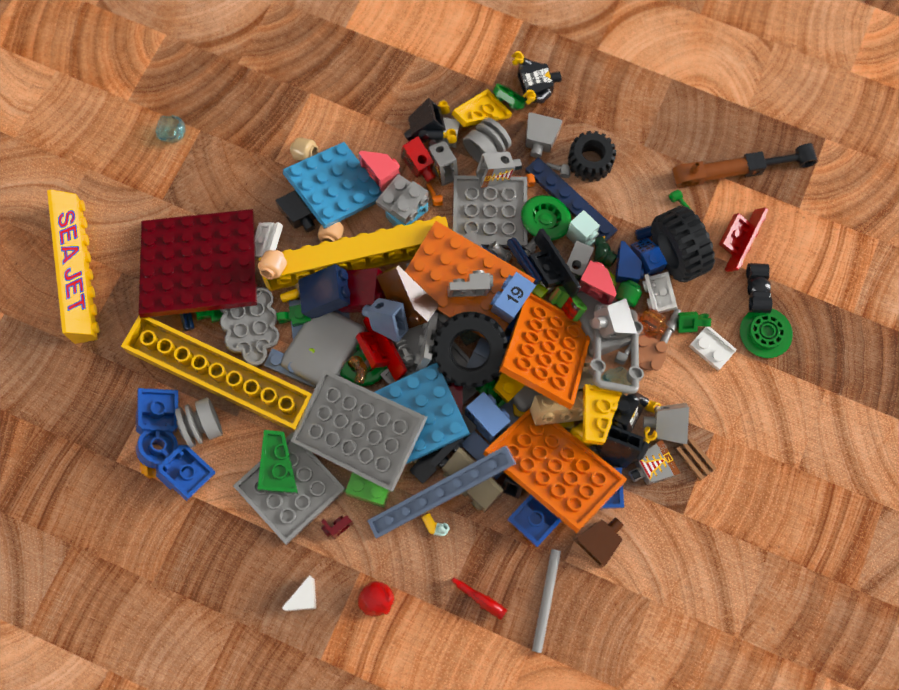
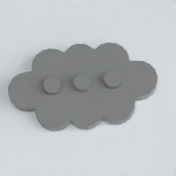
(251, 328)

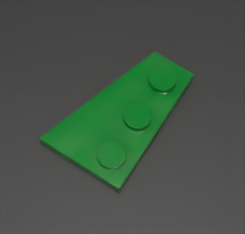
(275, 464)

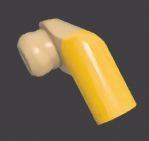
(290, 295)

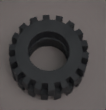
(595, 143)

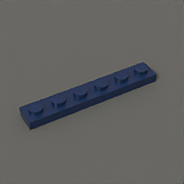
(561, 190)

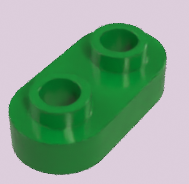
(514, 99)

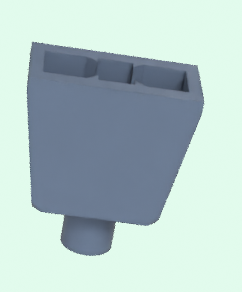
(387, 318)

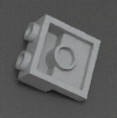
(403, 199)
(477, 285)

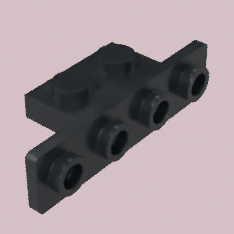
(552, 266)
(429, 464)

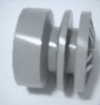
(487, 138)
(198, 422)

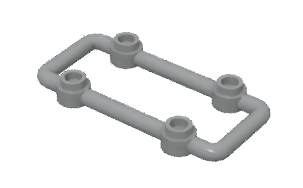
(598, 366)

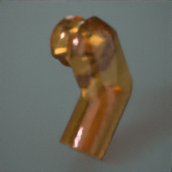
(361, 368)

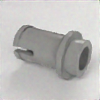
(500, 251)

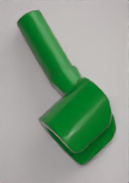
(678, 196)

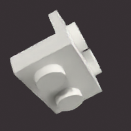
(660, 292)

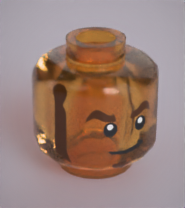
(653, 322)

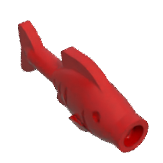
(484, 601)

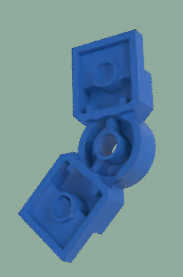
(175, 465)
(538, 522)

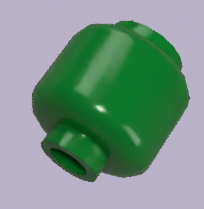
(630, 291)

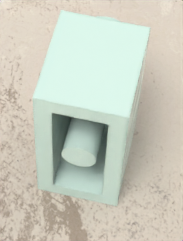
(583, 229)

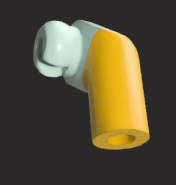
(435, 528)

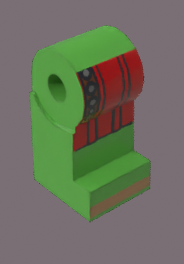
(572, 307)

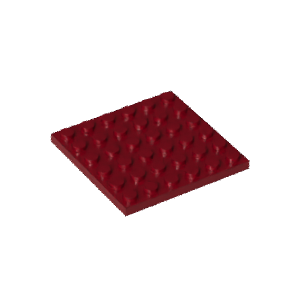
(197, 263)

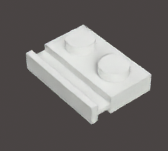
(267, 237)
(712, 348)

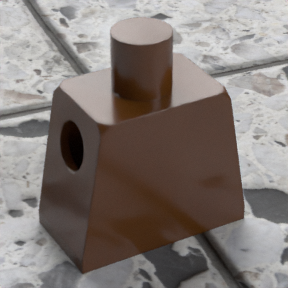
(601, 540)

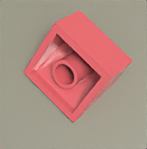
(379, 167)
(598, 283)

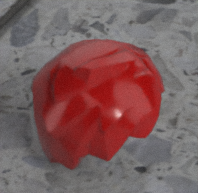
(376, 599)

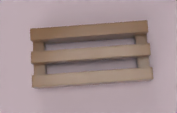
(697, 449)

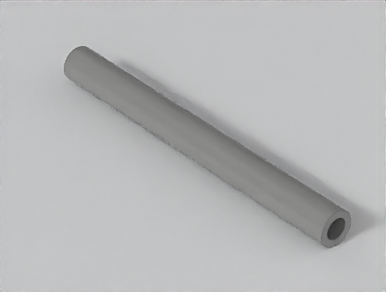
(546, 601)

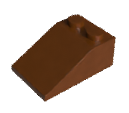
(402, 288)

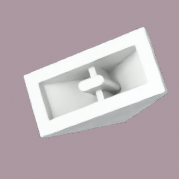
(303, 598)

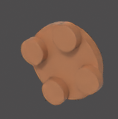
(651, 353)

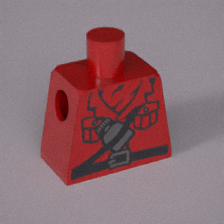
(418, 159)

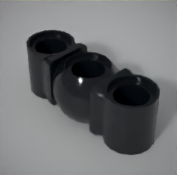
(759, 288)

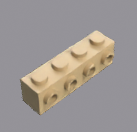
(549, 412)

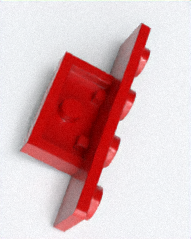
(740, 235)
(380, 351)

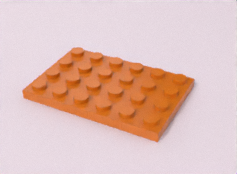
(450, 256)
(546, 351)
(558, 470)

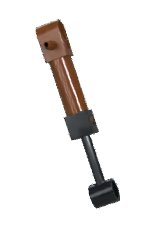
(749, 165)

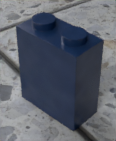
(324, 291)

